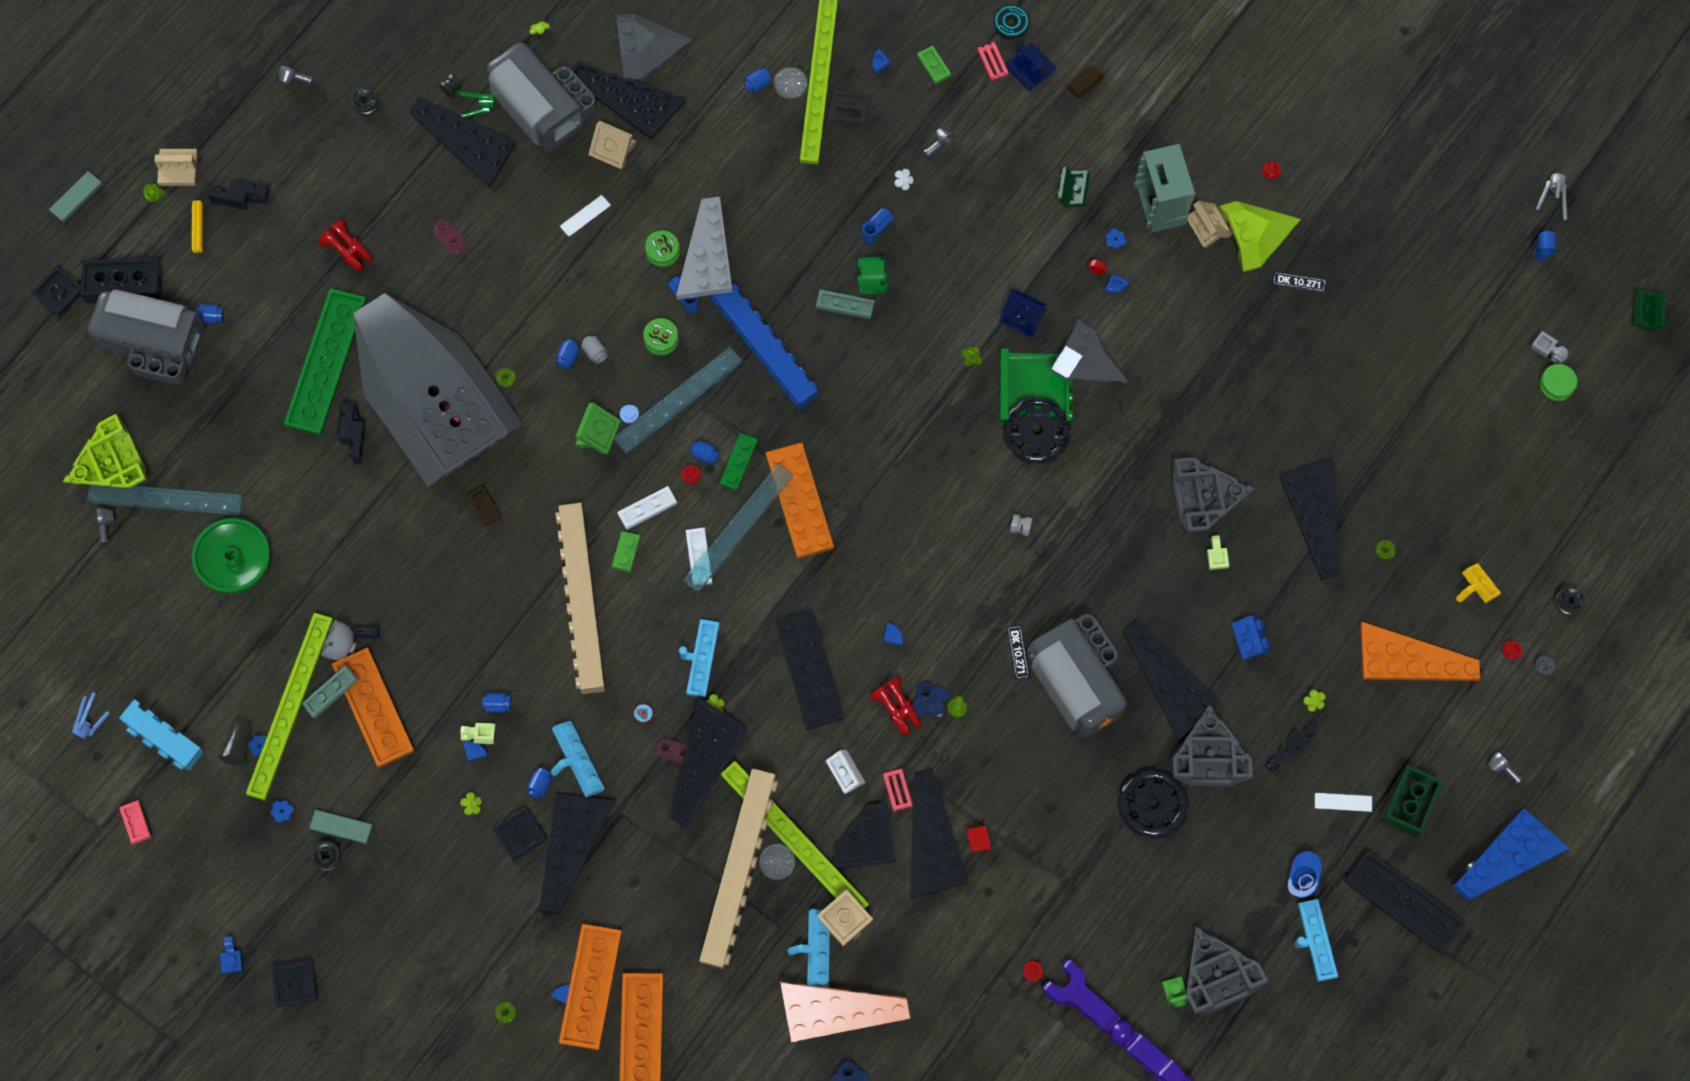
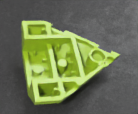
(1256, 231)
(109, 458)

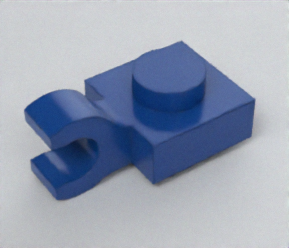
(230, 960)

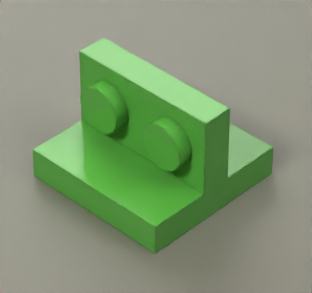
(597, 429)

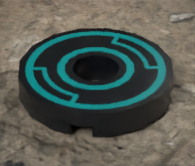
(1011, 31)

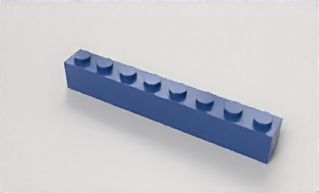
(765, 347)

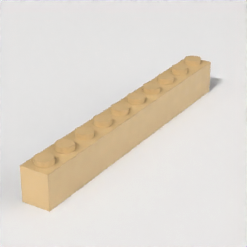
(581, 599)
(738, 868)

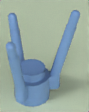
(81, 727)

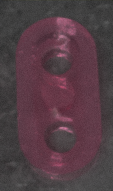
(448, 235)
(673, 753)

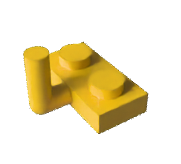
(1480, 583)

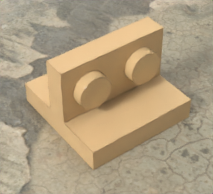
(611, 144)
(177, 167)
(1208, 223)
(845, 918)

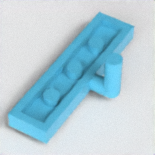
(701, 658)
(577, 759)
(1316, 940)
(817, 951)

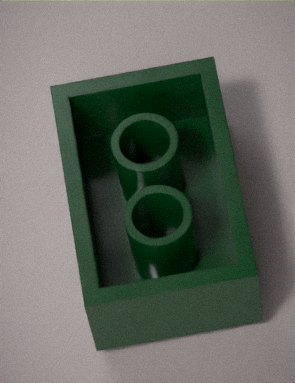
(1412, 801)

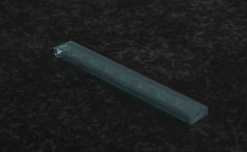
(677, 400)
(167, 499)
(737, 528)

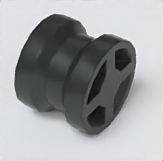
(450, 85)

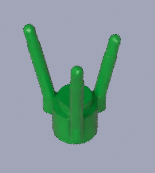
(485, 101)

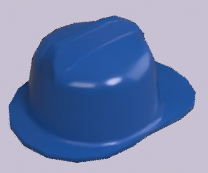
(1305, 874)

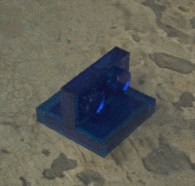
(1030, 66)
(1022, 313)

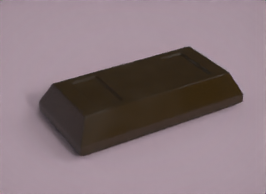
(1085, 81)
(483, 505)

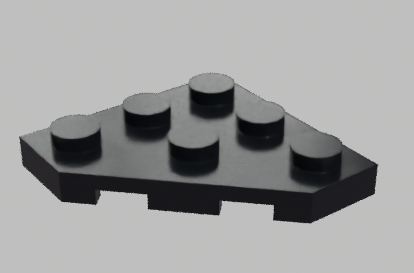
(867, 840)

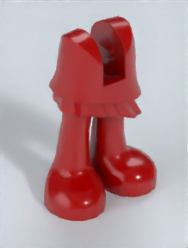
(355, 248)
(906, 711)

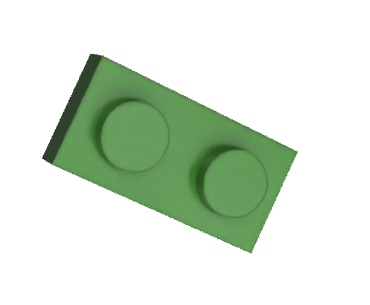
(933, 65)
(626, 552)

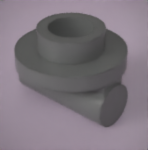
(1545, 665)

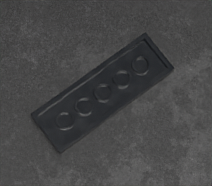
(809, 670)
(1405, 902)

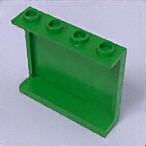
(1030, 376)

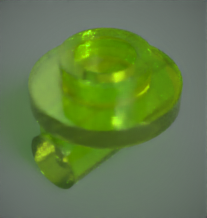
(152, 192)
(957, 707)

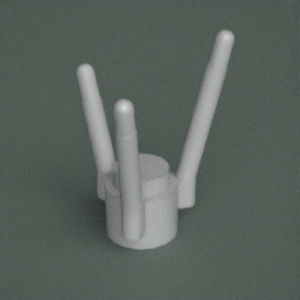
(1557, 184)

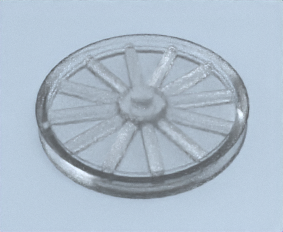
(790, 83)
(777, 861)

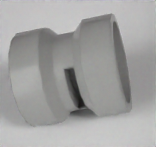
(1017, 522)

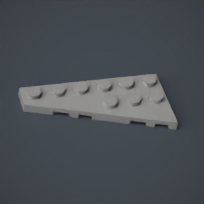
(706, 262)

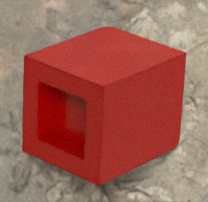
(978, 839)

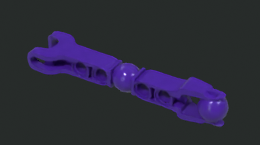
(1110, 1023)

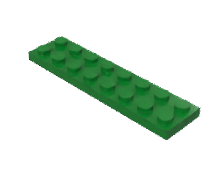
(324, 363)

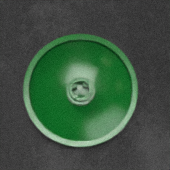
(231, 556)

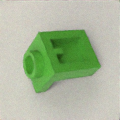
(1175, 992)

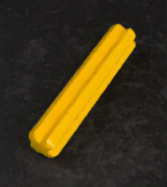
(197, 226)

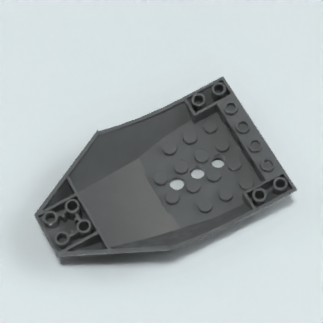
(400, 360)

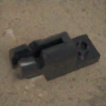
(240, 194)
(351, 430)

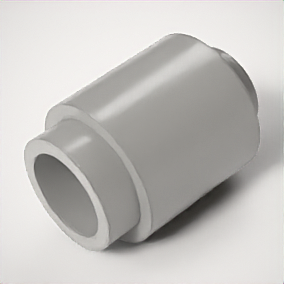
(594, 349)

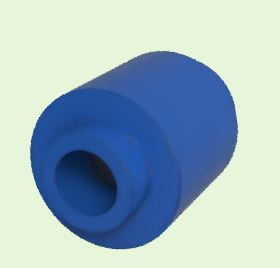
(757, 80)
(210, 313)
(567, 354)
(704, 452)
(496, 702)
(539, 783)

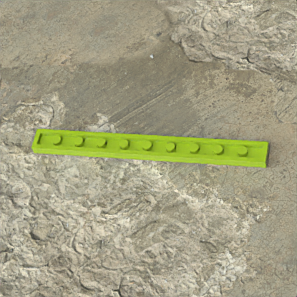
(818, 82)
(289, 707)
(796, 840)

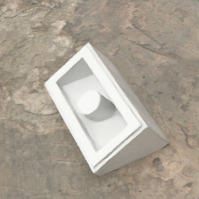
(845, 771)

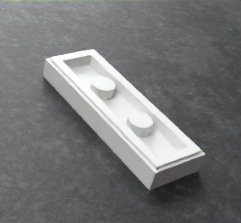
(647, 507)
(696, 546)

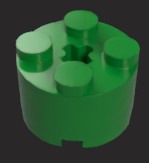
(872, 275)

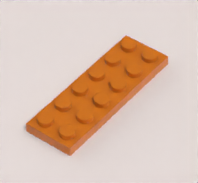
(801, 503)
(375, 710)
(590, 987)
(641, 1027)

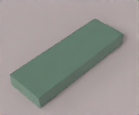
(75, 196)
(845, 304)
(330, 691)
(341, 827)

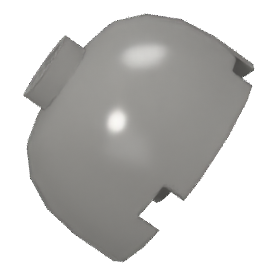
(339, 642)

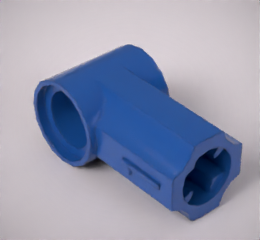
(876, 225)
(1545, 246)
(688, 307)

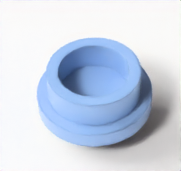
(629, 414)

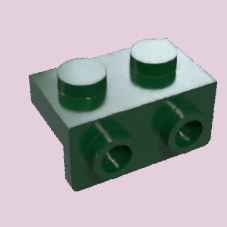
(1073, 188)
(1650, 310)

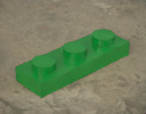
(738, 462)

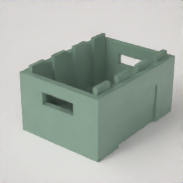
(1166, 177)

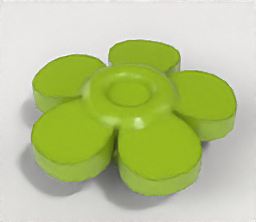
(539, 28)
(1315, 700)
(717, 703)
(470, 804)

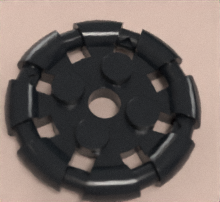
(1034, 441)
(1161, 795)

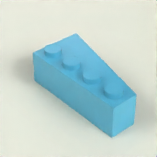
(160, 736)

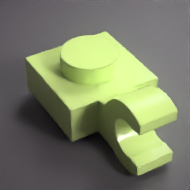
(1217, 556)
(482, 733)

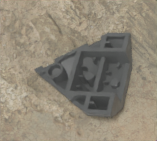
(645, 45)
(1087, 357)
(1204, 493)
(1211, 755)
(1220, 975)

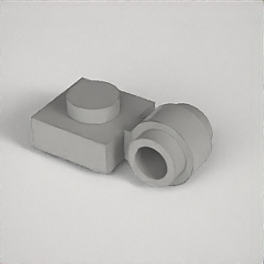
(1546, 344)

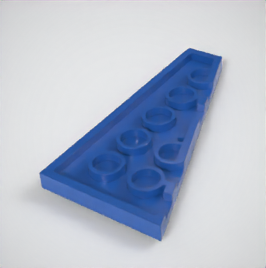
(1514, 852)

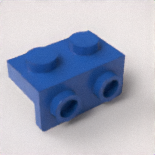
(1251, 637)

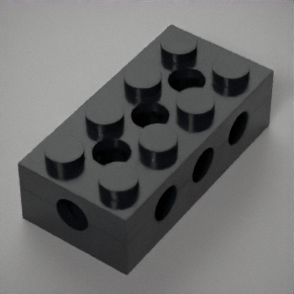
(121, 275)

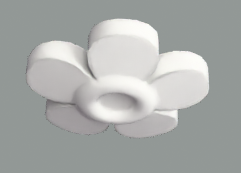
(903, 179)

